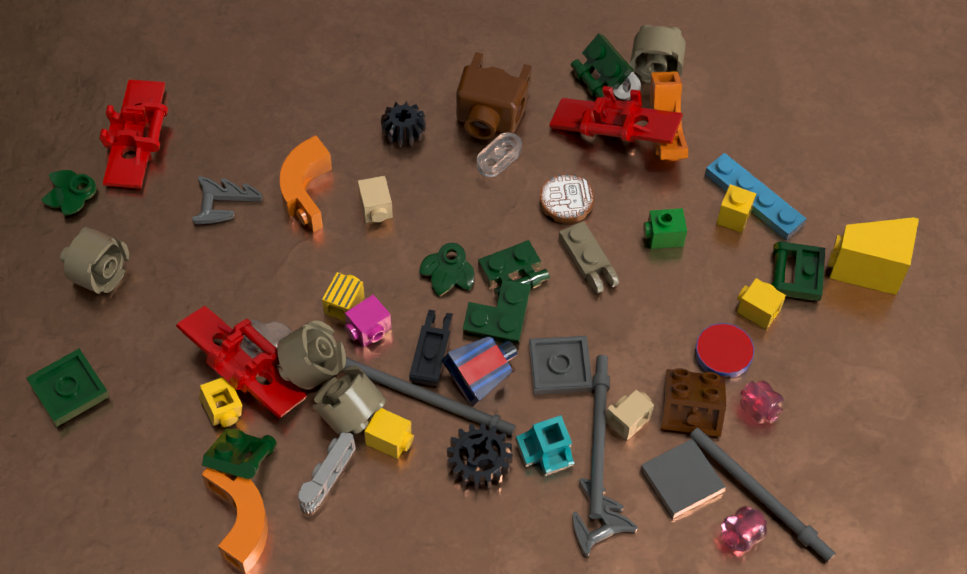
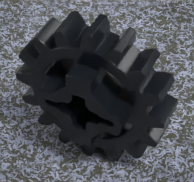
(487, 465)

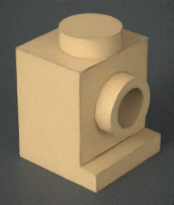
(630, 414)

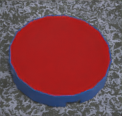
(724, 350)

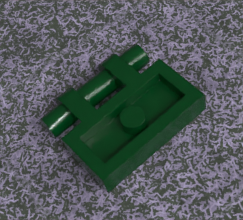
(608, 63)
(512, 263)

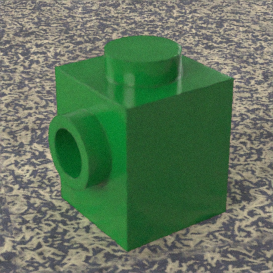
(666, 228)

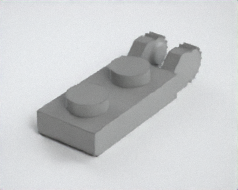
(326, 473)

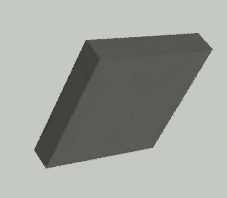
(560, 365)
(682, 478)

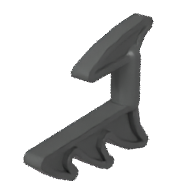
(214, 191)
(612, 521)

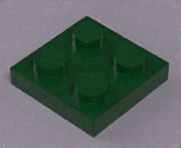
(67, 387)

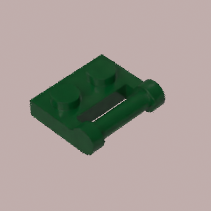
(807, 273)
(232, 447)

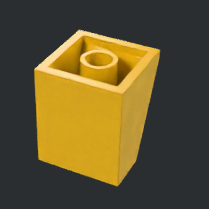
(874, 254)

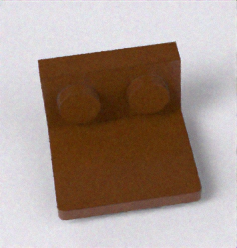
(694, 402)

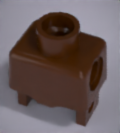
(491, 99)

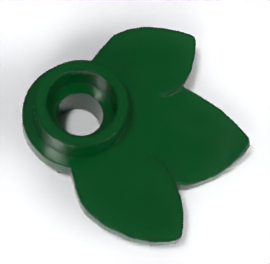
(67, 191)
(448, 272)

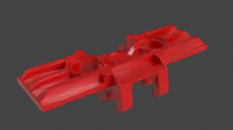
(616, 118)
(126, 130)
(237, 365)

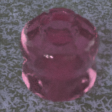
(761, 402)
(744, 529)

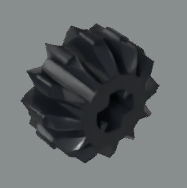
(403, 123)

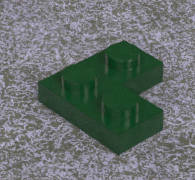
(502, 321)

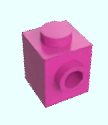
(367, 321)

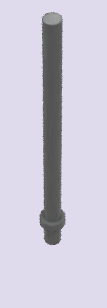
(434, 398)

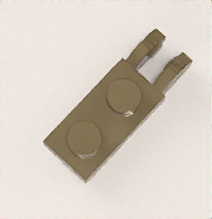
(588, 256)

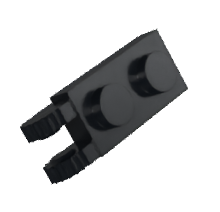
(431, 350)

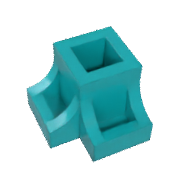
(548, 444)

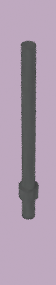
(600, 385)
(806, 534)

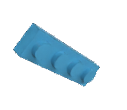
(767, 204)

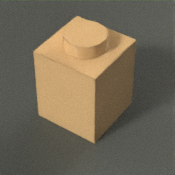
(375, 199)

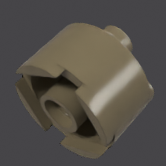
(657, 51)
(95, 260)
(310, 355)
(348, 401)

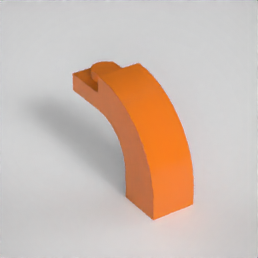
(666, 96)
(299, 169)
(249, 534)

